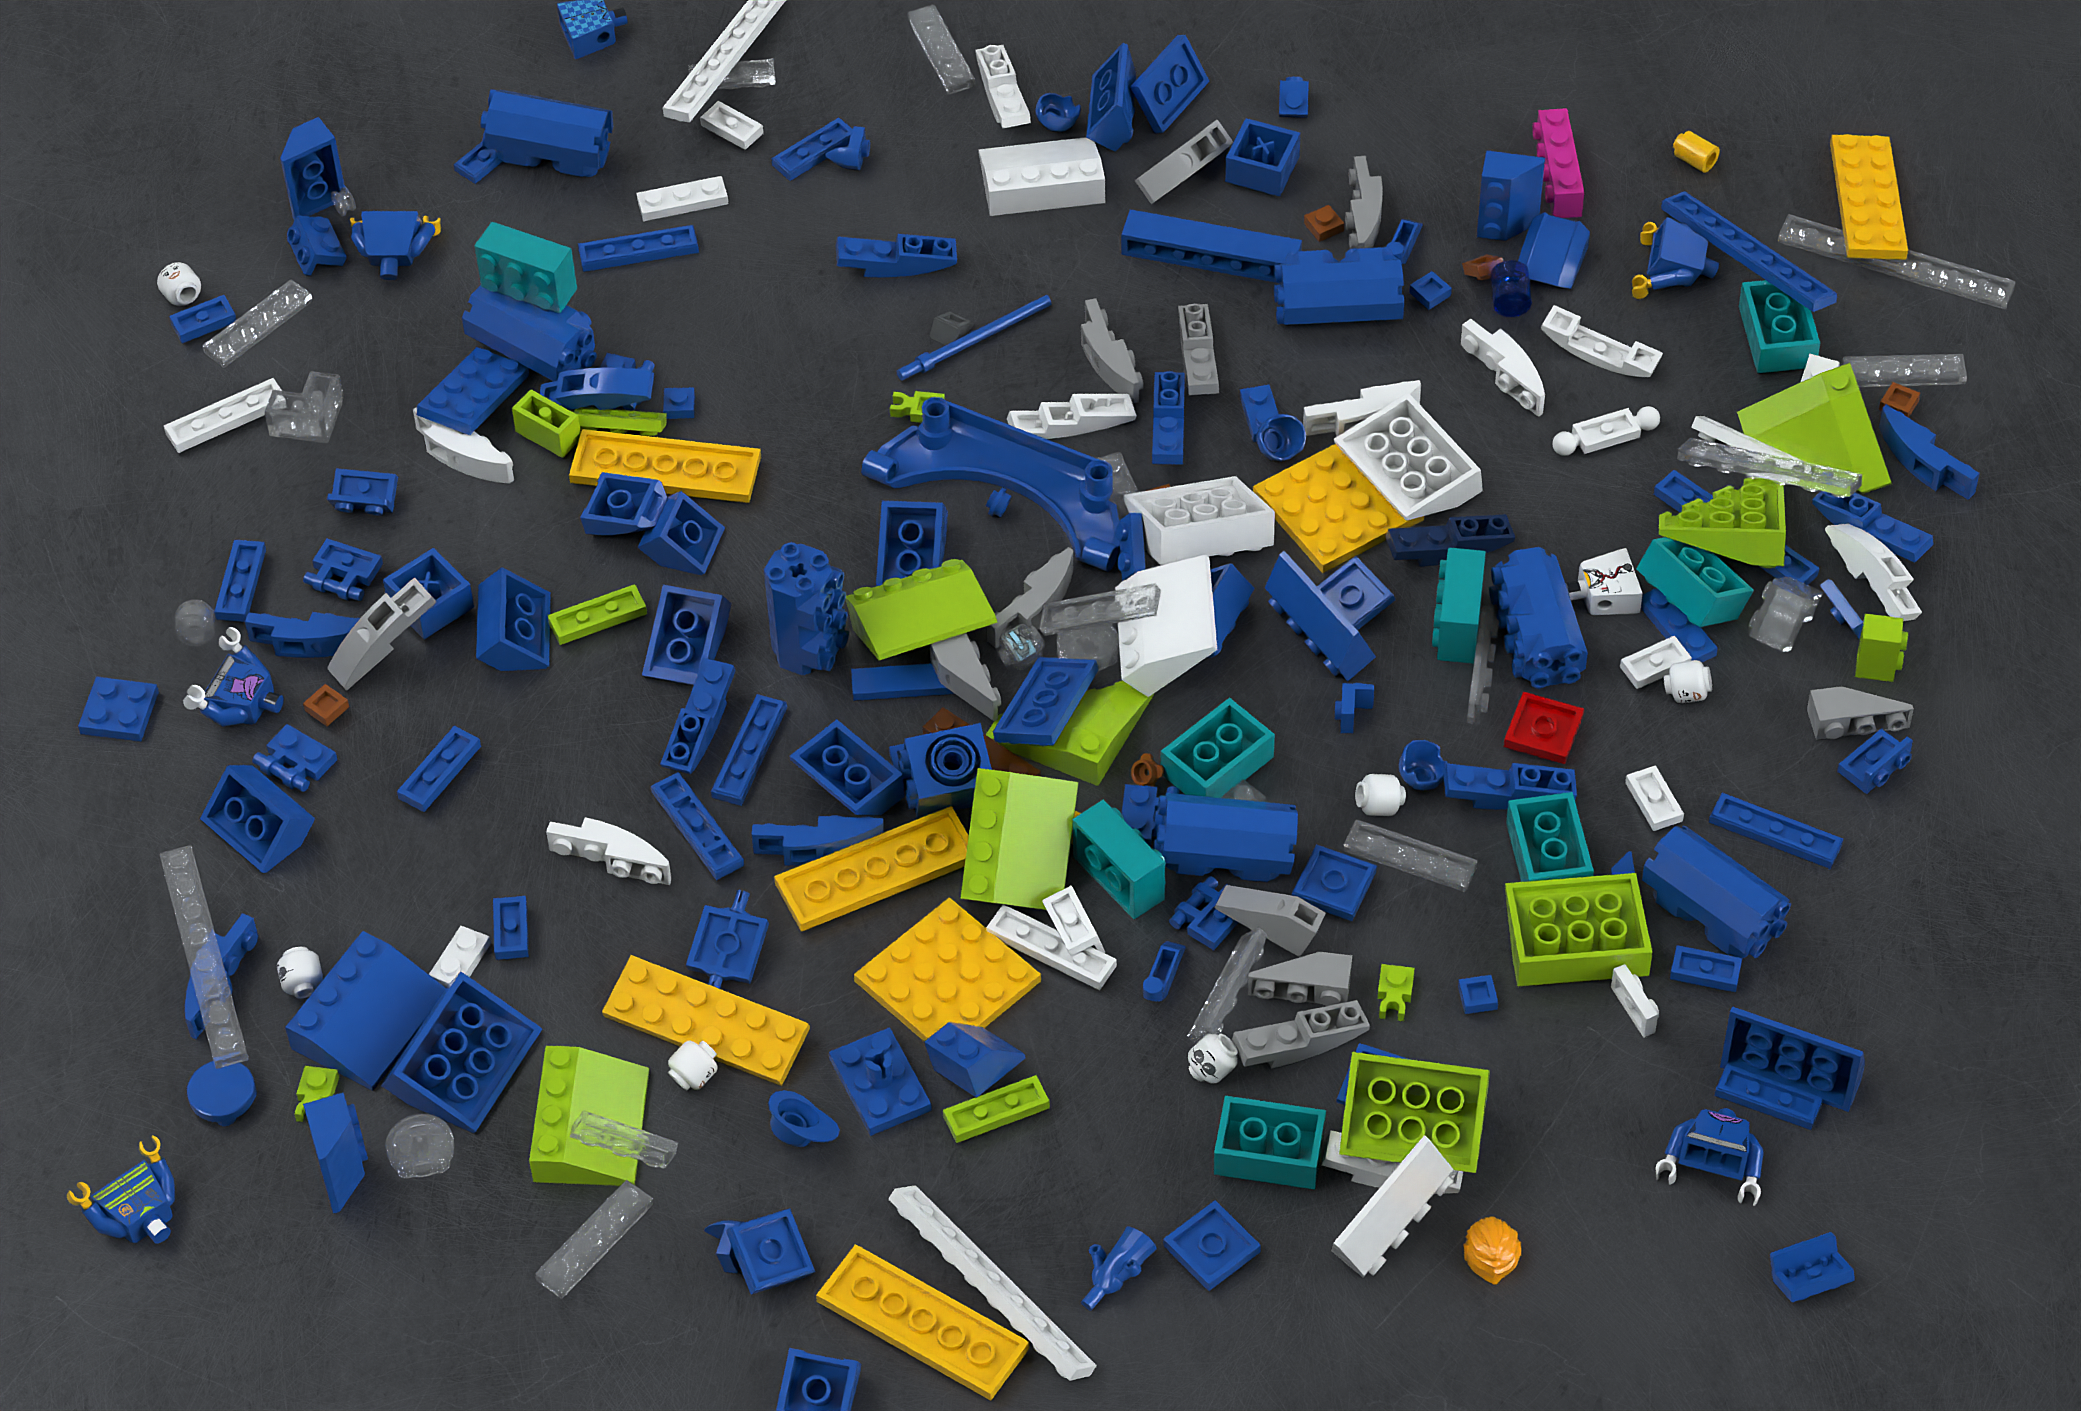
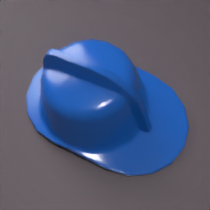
(799, 1121)

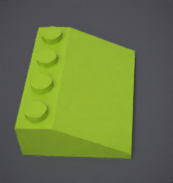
(919, 609)
(1018, 838)
(1577, 929)
(592, 1082)
(1401, 1100)

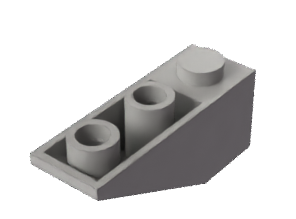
(961, 672)
(1851, 712)
(1283, 917)
(1311, 979)

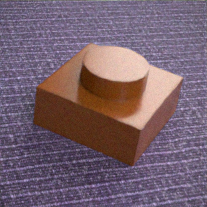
(1324, 223)
(1481, 266)
(1900, 399)
(326, 705)

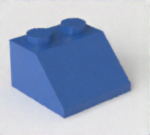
(682, 536)
(971, 1056)

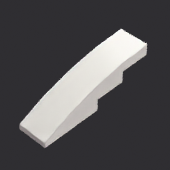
(1079, 416)

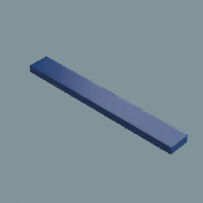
(1749, 251)

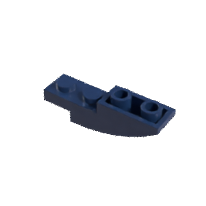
(1432, 542)

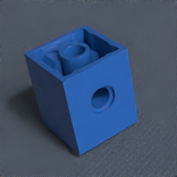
(929, 764)

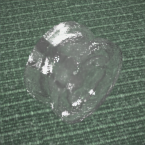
(343, 201)

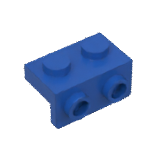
(315, 243)
(364, 491)
(1875, 760)
(1810, 1268)

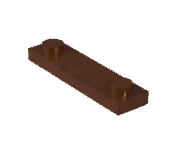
(1000, 757)

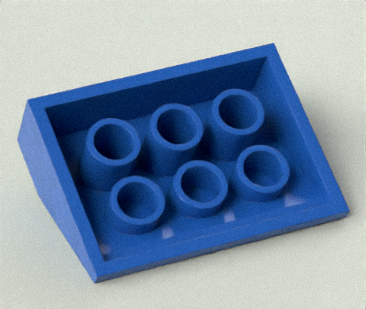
(364, 1011)
(462, 1055)
(1793, 1057)

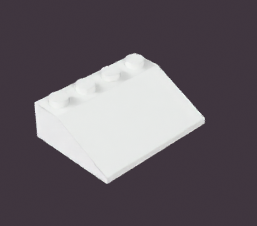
(1042, 176)
(1411, 460)
(1202, 520)
(1180, 635)
(1392, 1209)

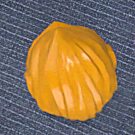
(1492, 1249)

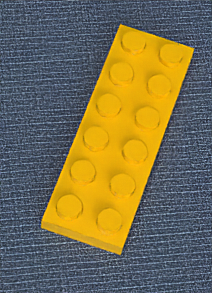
(1868, 197)
(680, 465)
(874, 869)
(687, 1009)
(923, 1322)

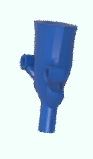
(1119, 1266)

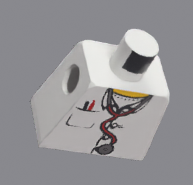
(1607, 585)

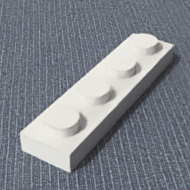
(220, 416)
(1712, 430)
(1048, 947)

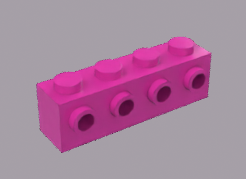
(1561, 169)

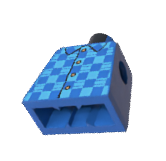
(589, 25)

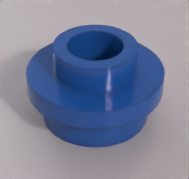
(998, 502)

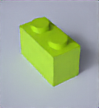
(546, 423)
(1880, 647)

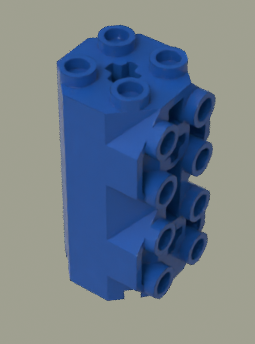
(537, 128)
(1327, 290)
(531, 335)
(805, 608)
(1539, 618)
(1225, 833)
(1707, 885)

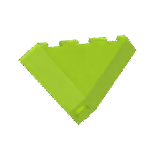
(1822, 425)
(1735, 523)
(1091, 734)

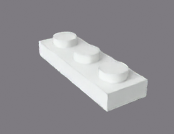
(682, 198)

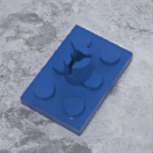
(1169, 84)
(880, 1081)

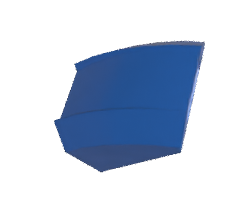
(1554, 249)
(623, 505)
(817, 1383)

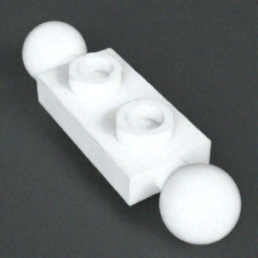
(1606, 431)

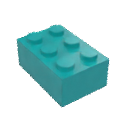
(525, 267)
(1776, 328)
(1694, 581)
(1458, 615)
(1218, 752)
(1548, 838)
(1119, 859)
(1269, 1142)

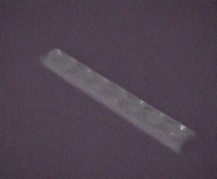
(1916, 268)
(203, 957)

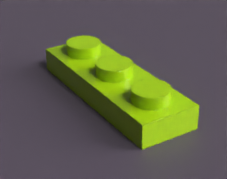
(621, 420)
(597, 614)
(996, 1109)

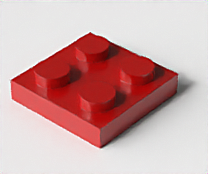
(1543, 727)

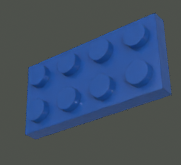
(472, 391)
(1045, 701)

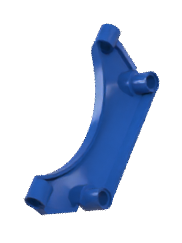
(978, 448)

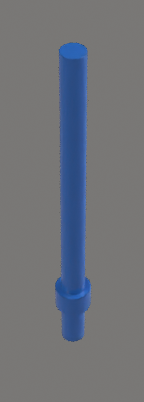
(928, 360)

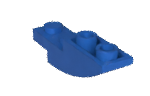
(905, 257)
(599, 387)
(1168, 418)
(1917, 453)
(1868, 516)
(300, 638)
(700, 717)
(1495, 787)
(807, 843)
(232, 947)

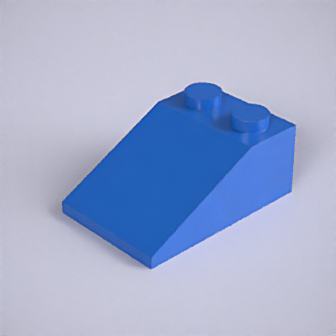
(910, 538)
(685, 632)

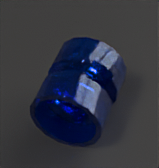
(1511, 288)

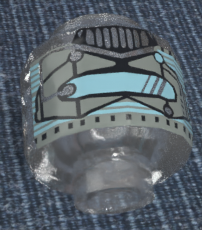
(1021, 646)

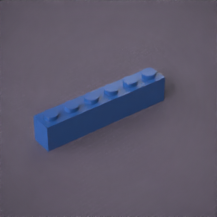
(1205, 245)

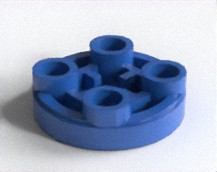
(221, 1093)

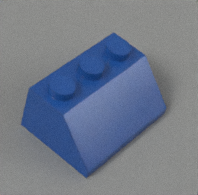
(1112, 101)
(311, 168)
(1509, 194)
(1230, 598)
(512, 623)
(850, 770)
(256, 817)
(337, 1146)

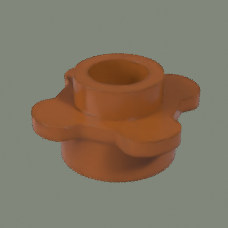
(1140, 769)

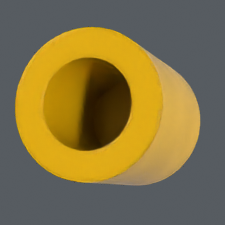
(1696, 151)

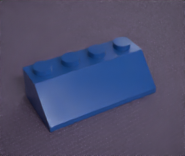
(1317, 618)

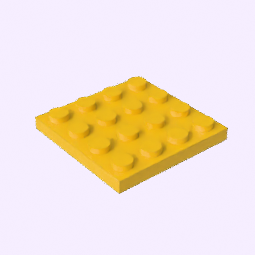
(1330, 508)
(947, 973)

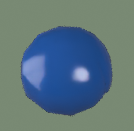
(1057, 112)
(1281, 437)
(1422, 765)

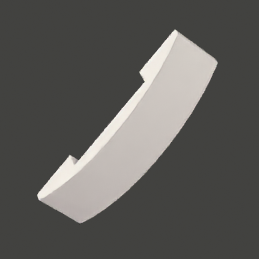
(1598, 349)

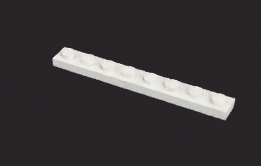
(720, 59)
(992, 1283)

